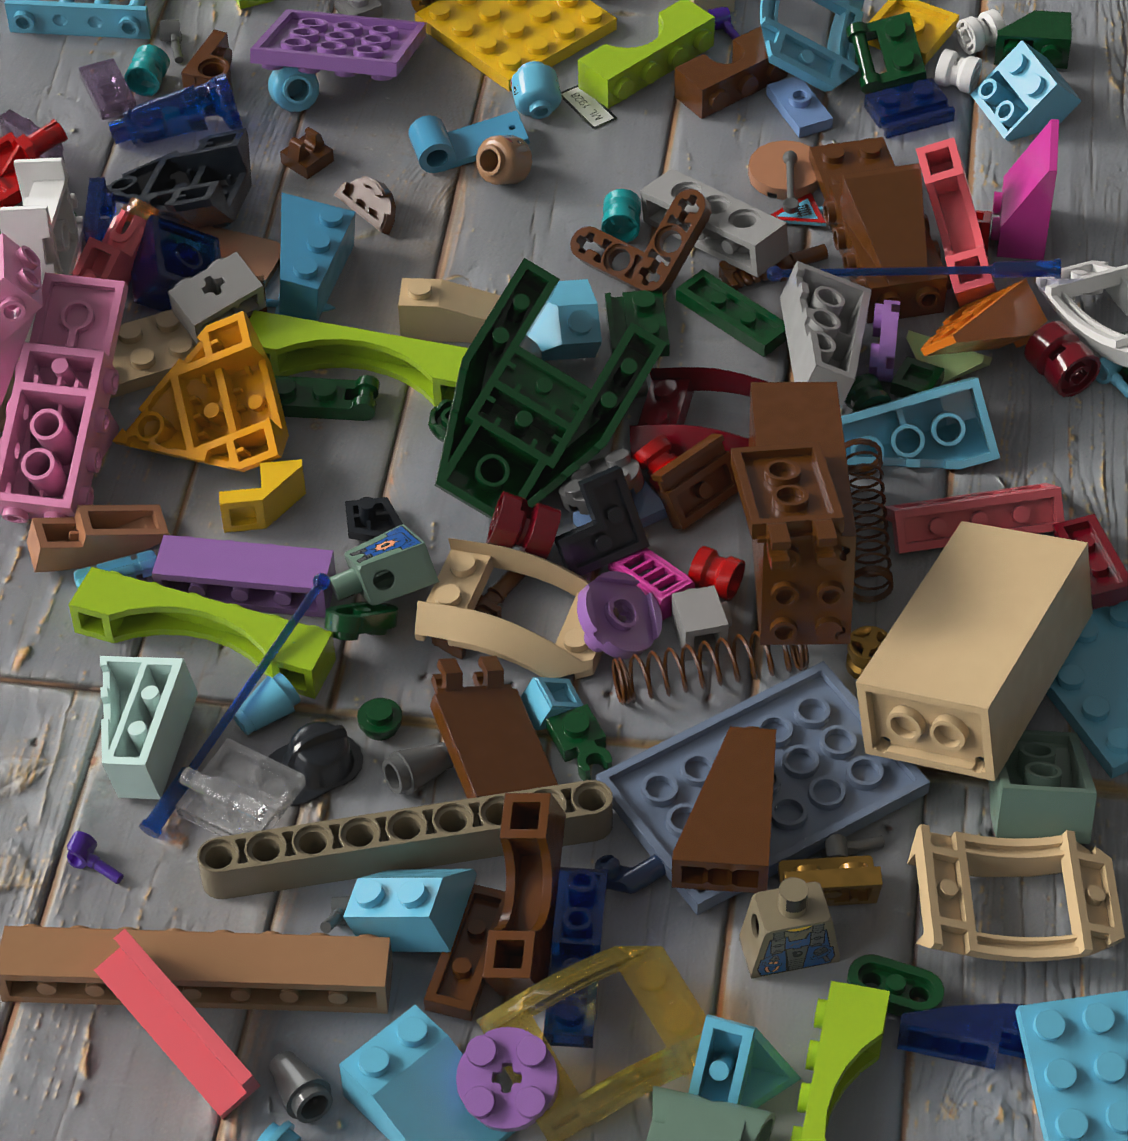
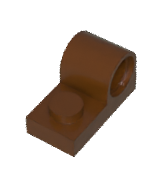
(209, 61)

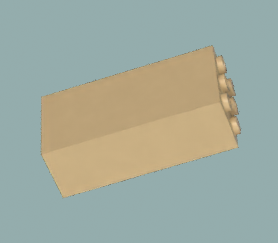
(975, 650)

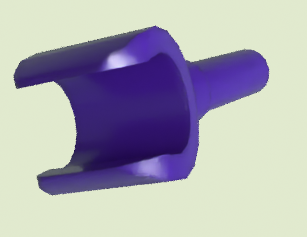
(723, 21)
(81, 855)

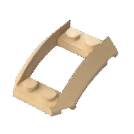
(452, 616)
(947, 901)

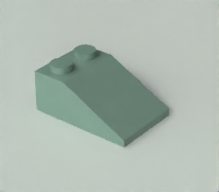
(1044, 789)

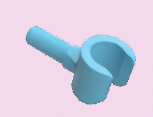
(1109, 373)

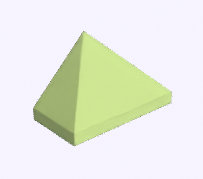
(955, 364)

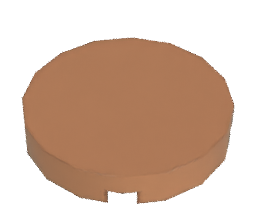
(769, 174)

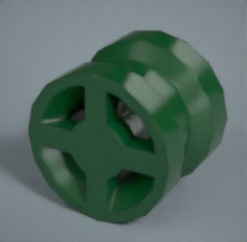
(866, 393)

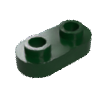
(359, 618)
(901, 980)

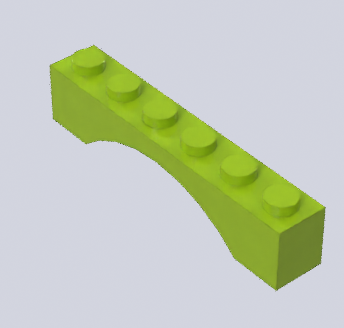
(309, 345)
(128, 608)
(848, 1044)

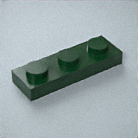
(732, 312)

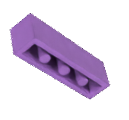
(245, 573)

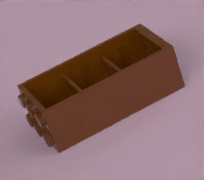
(807, 600)

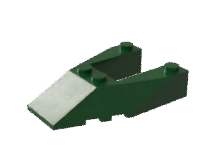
(520, 419)

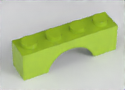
(618, 72)

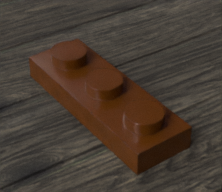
(459, 973)

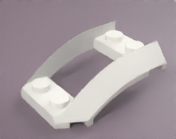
(1090, 279)

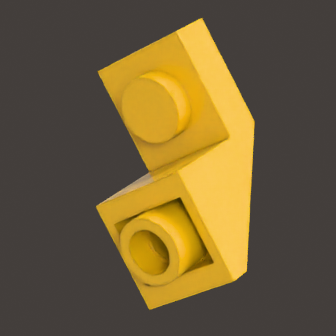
(259, 507)

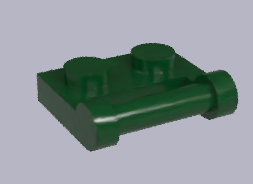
(898, 49)

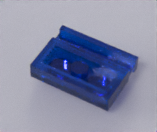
(909, 107)
(99, 209)

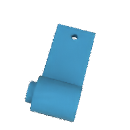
(446, 150)

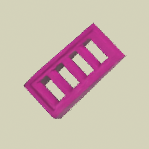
(659, 568)

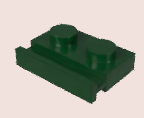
(641, 308)

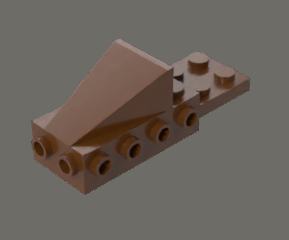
(880, 223)

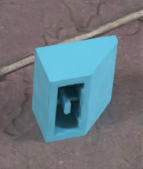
(1024, 94)

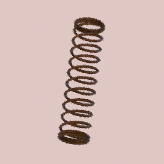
(871, 570)
(624, 680)

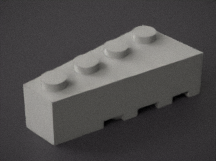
(824, 326)

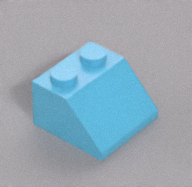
(411, 907)

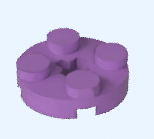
(886, 327)
(604, 629)
(527, 1100)

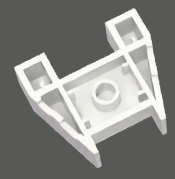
(47, 217)

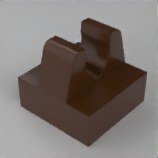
(307, 154)

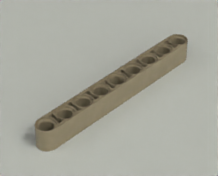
(389, 841)

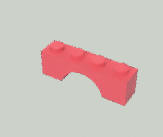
(956, 218)

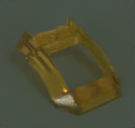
(663, 999)

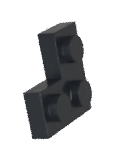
(613, 529)

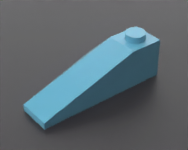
(926, 429)

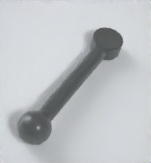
(790, 204)

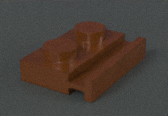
(696, 481)

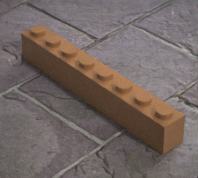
(206, 967)

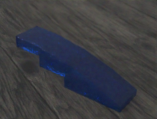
(963, 1033)

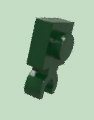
(580, 737)

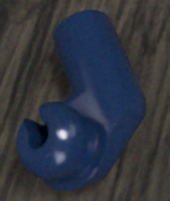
(631, 879)

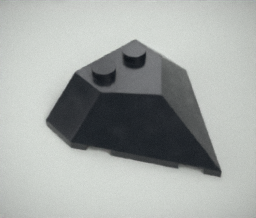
(195, 185)

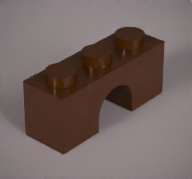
(711, 86)

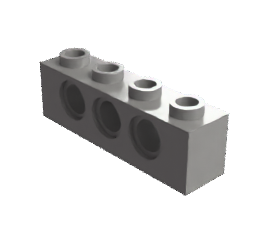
(734, 231)

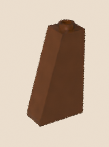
(730, 823)

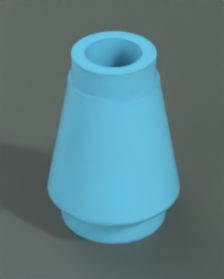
(267, 703)

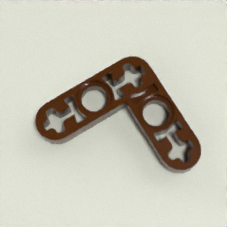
(645, 262)

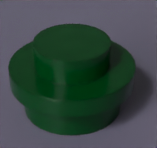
(379, 718)

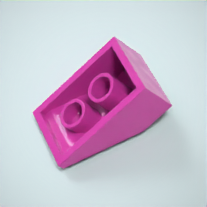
(1027, 199)

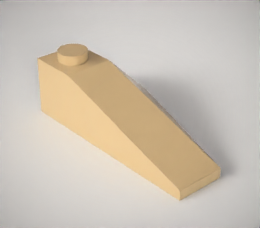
(442, 310)

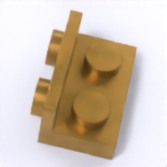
(842, 879)

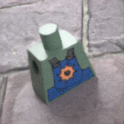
(385, 568)

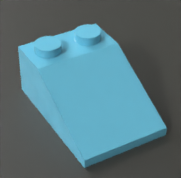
(409, 1085)

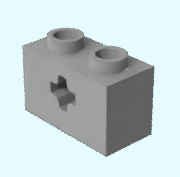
(216, 293)

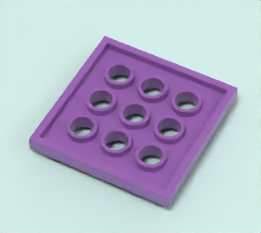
(338, 44)

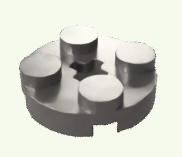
(570, 490)

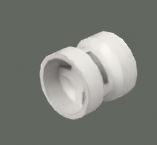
(978, 32)
(958, 71)

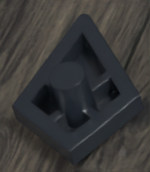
(370, 517)

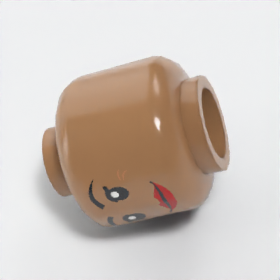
(504, 159)

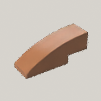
(94, 535)

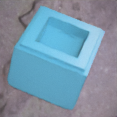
(547, 698)

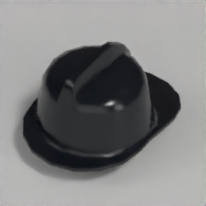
(323, 756)

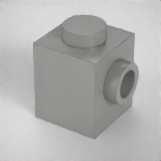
(700, 617)

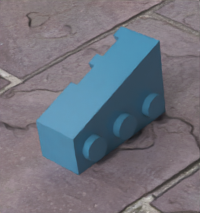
(312, 253)

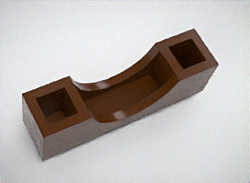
(532, 848)

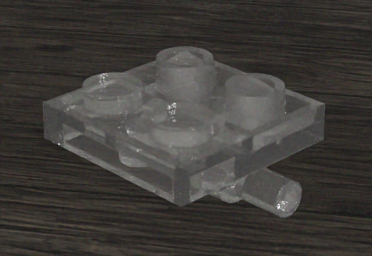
(238, 791)

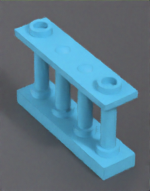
(79, 19)

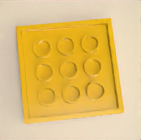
(509, 33)

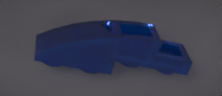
(576, 936)

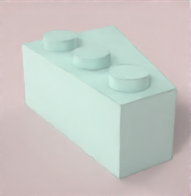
(143, 721)

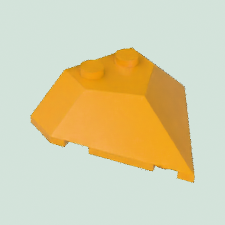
(215, 403)

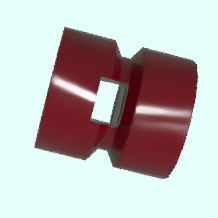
(1062, 358)
(523, 526)

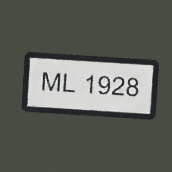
(587, 107)

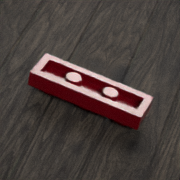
(1107, 571)

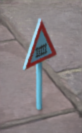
(807, 213)

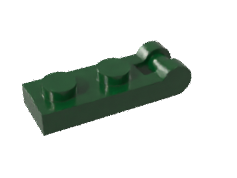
(328, 397)

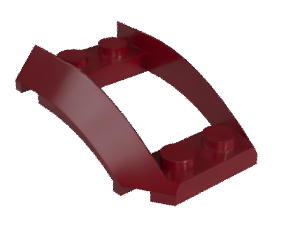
(670, 401)

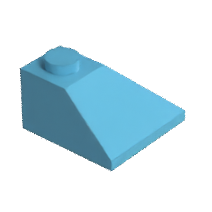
(569, 323)

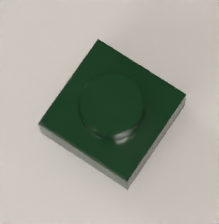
(915, 377)

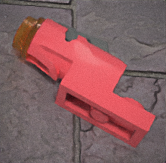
(117, 251)

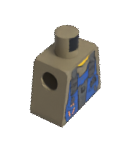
(788, 929)

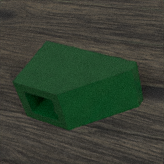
(1044, 31)

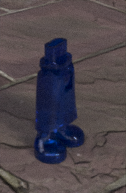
(178, 113)

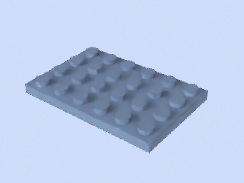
(819, 784)

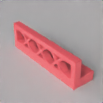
(933, 521)
(176, 1026)

